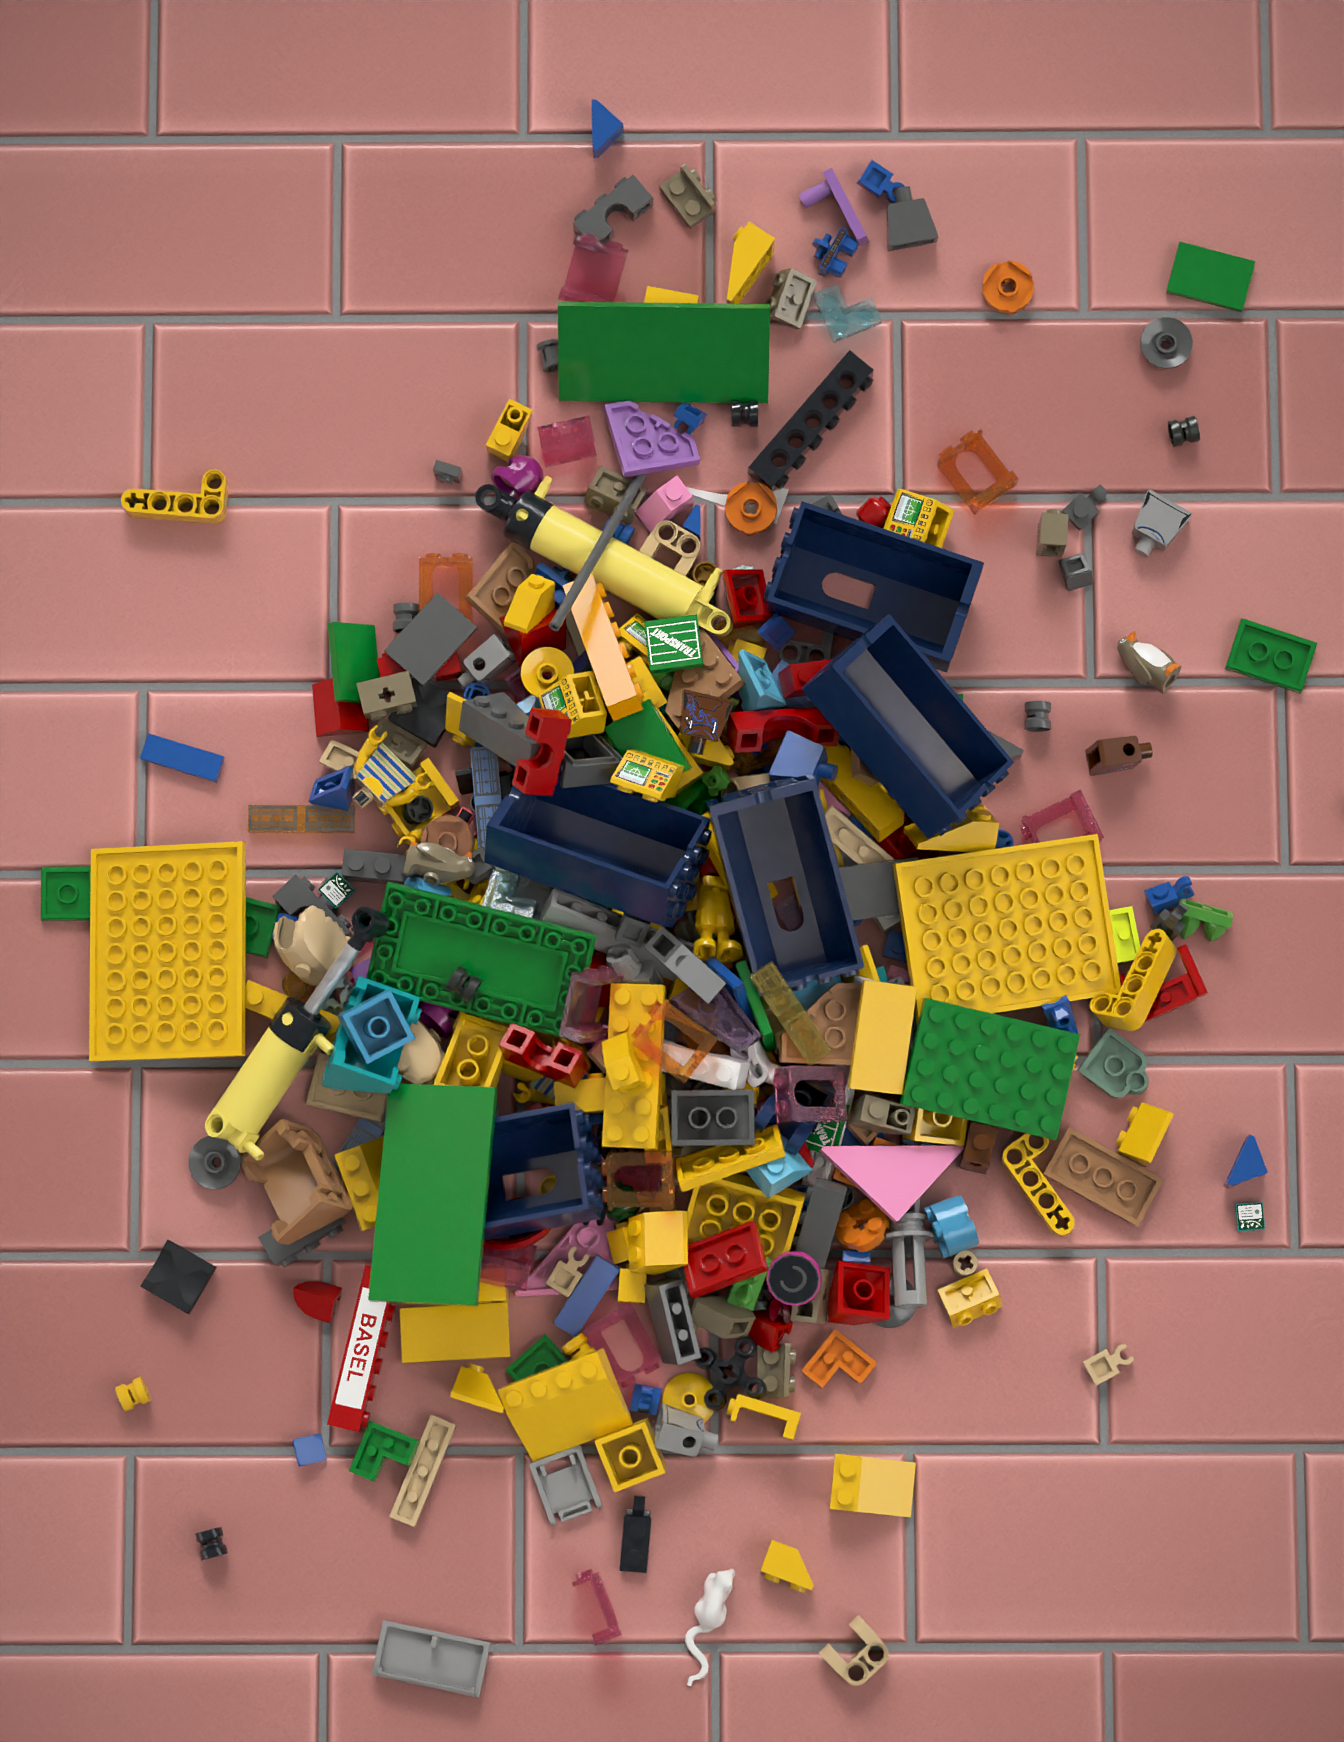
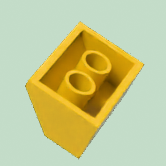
(361, 1177)

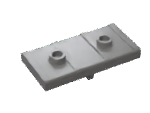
(431, 1658)

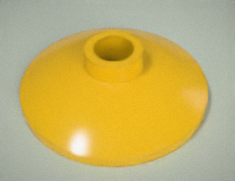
(544, 660)
(689, 1384)

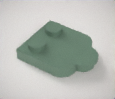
(1115, 1066)

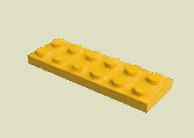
(633, 1116)

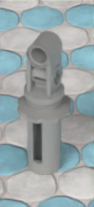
(909, 1229)

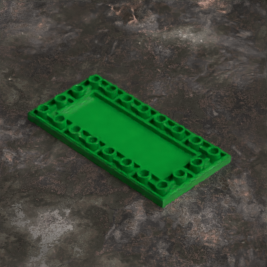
(663, 352)
(519, 958)
(433, 1195)

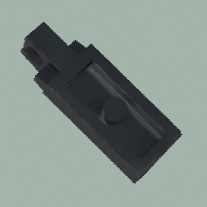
(636, 1538)

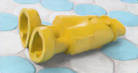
(715, 918)

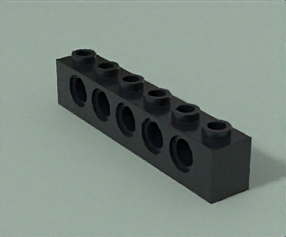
(848, 368)

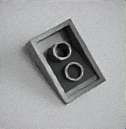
(712, 1118)

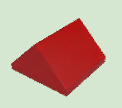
(745, 596)
(536, 638)
(336, 717)

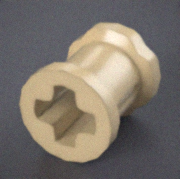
(973, 1262)

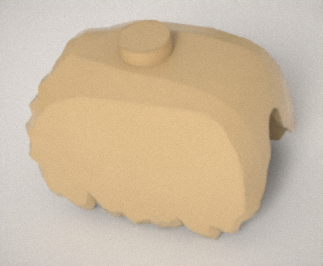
(309, 944)
(421, 1057)

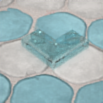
(845, 320)
(502, 892)

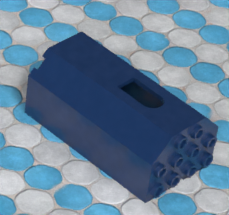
(915, 581)
(909, 727)
(776, 835)
(603, 847)
(544, 1139)

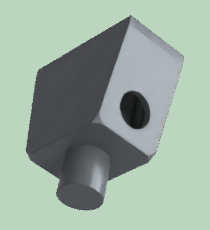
(909, 222)

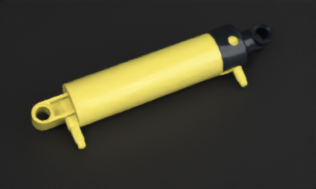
(621, 569)

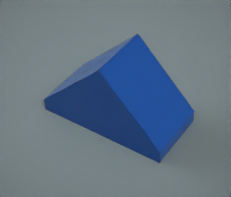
(605, 128)
(334, 790)
(1248, 1163)

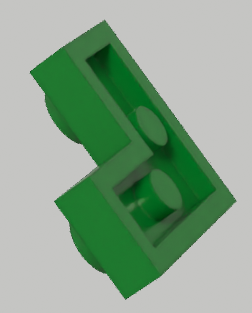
(378, 1444)

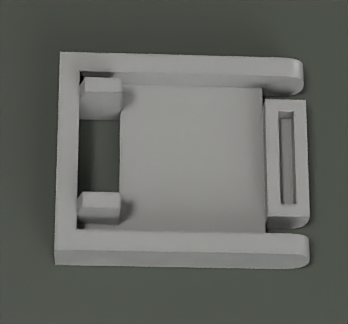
(567, 1489)

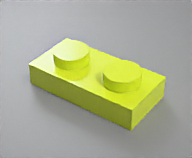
(1124, 934)

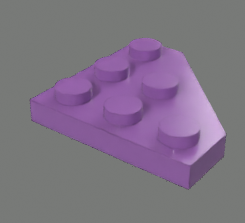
(646, 441)

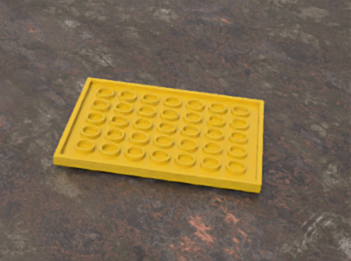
(1008, 926)
(167, 952)

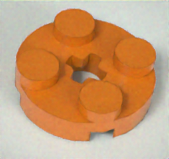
(1004, 273)
(753, 493)
(871, 1236)

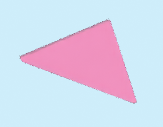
(892, 1174)
(587, 1240)

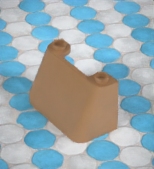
(297, 1181)

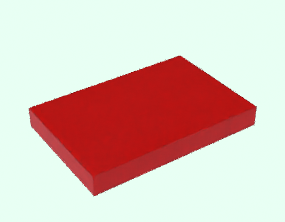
(725, 1259)

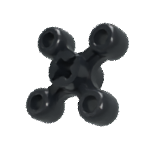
(735, 1364)

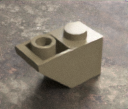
(882, 1115)
(721, 1317)

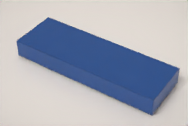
(182, 757)
(586, 1295)

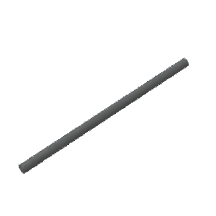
(596, 552)

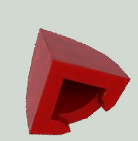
(317, 1299)
(768, 1333)

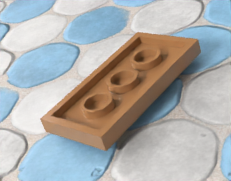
(1103, 1176)

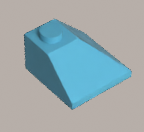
(760, 686)
(779, 1173)

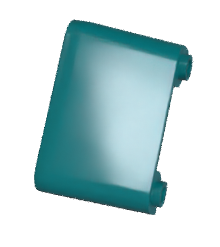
(344, 1068)

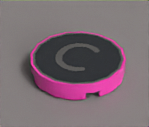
(794, 1278)

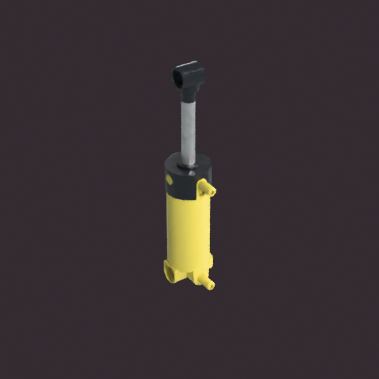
(286, 1048)

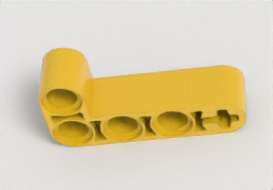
(177, 499)
(1140, 987)
(1042, 1186)

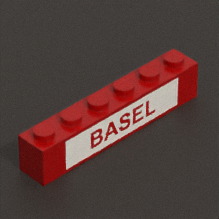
(360, 1360)

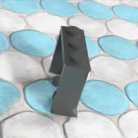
(589, 771)

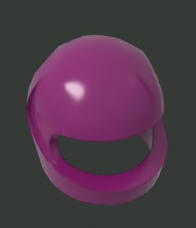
(523, 474)
(437, 1018)

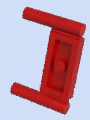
(1178, 990)

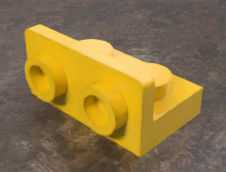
(970, 1298)

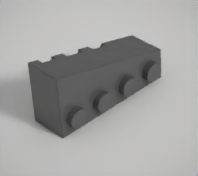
(498, 726)

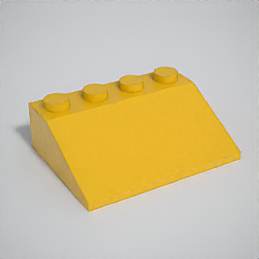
(738, 1201)
(566, 1405)

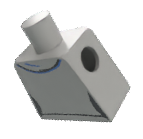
(1158, 523)
(497, 659)
(681, 1432)

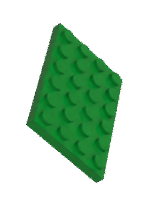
(990, 1069)

